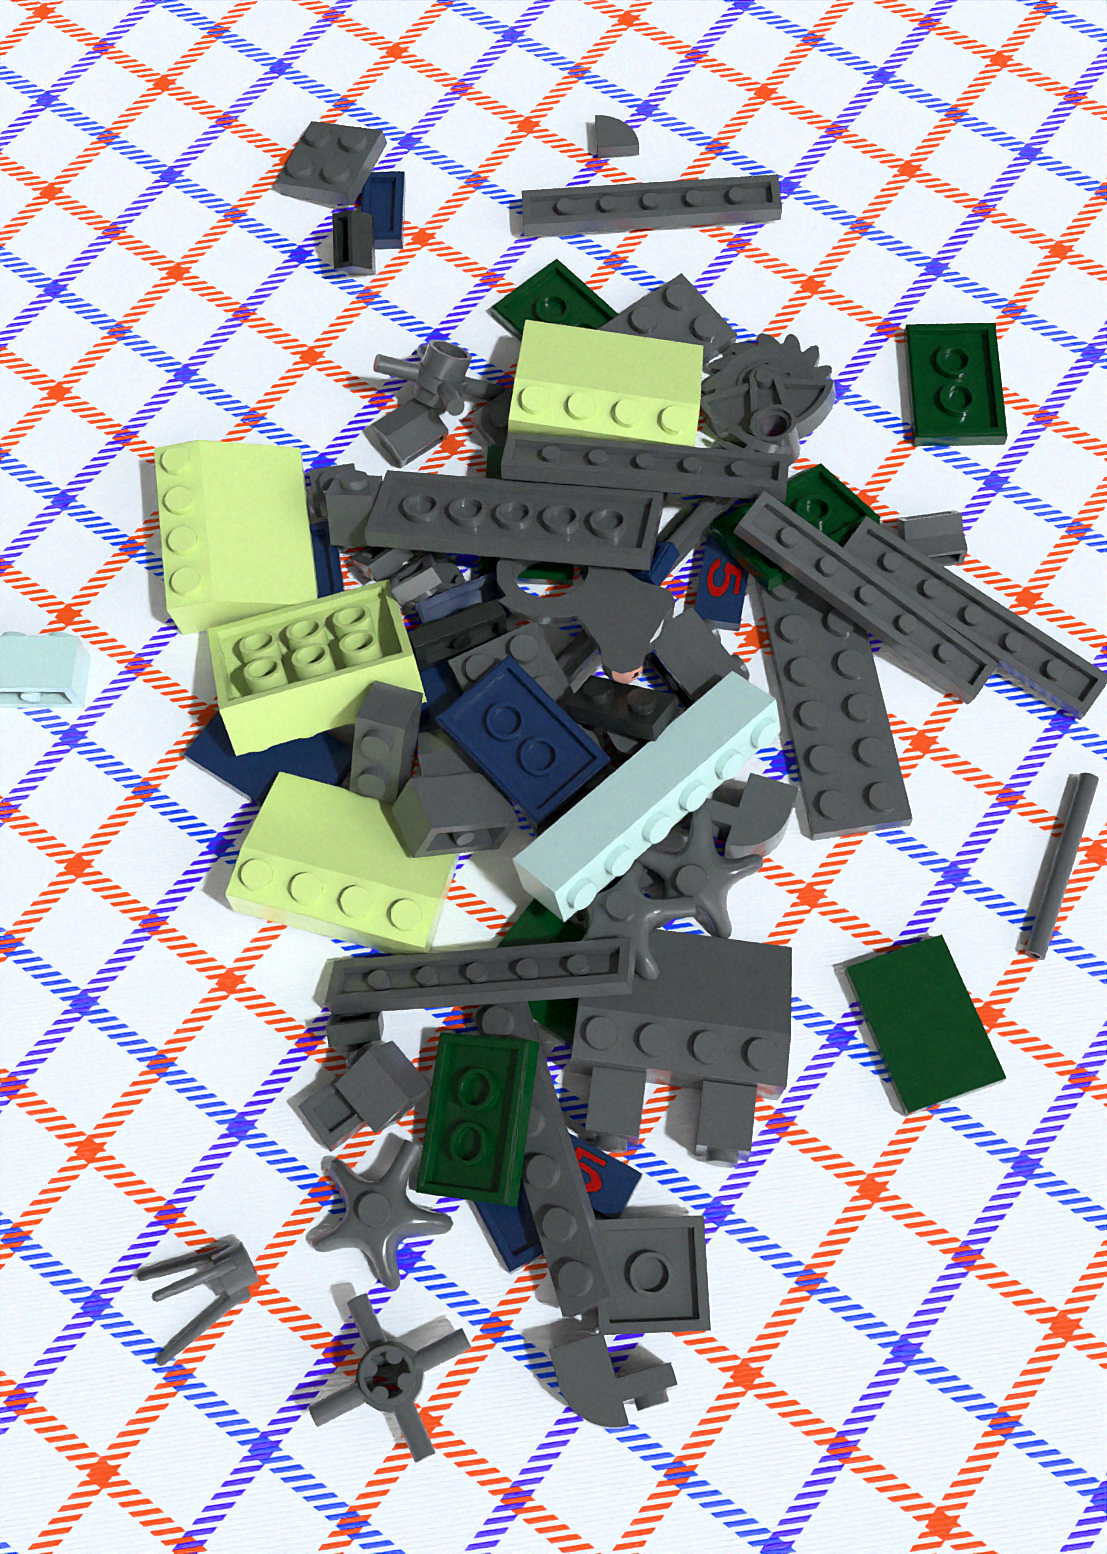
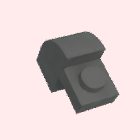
(757, 822)
(593, 1390)

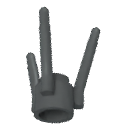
(226, 1269)

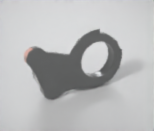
(612, 606)

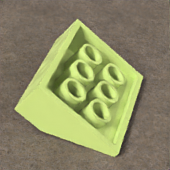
(606, 386)
(232, 531)
(309, 665)
(339, 869)

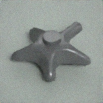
(701, 872)
(629, 913)
(380, 1214)

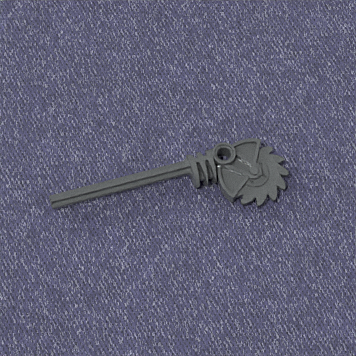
(755, 402)

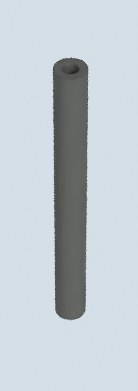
(1061, 866)

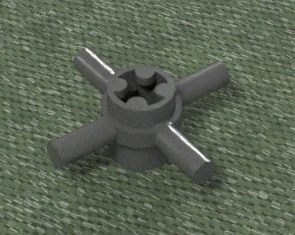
(439, 376)
(411, 1383)

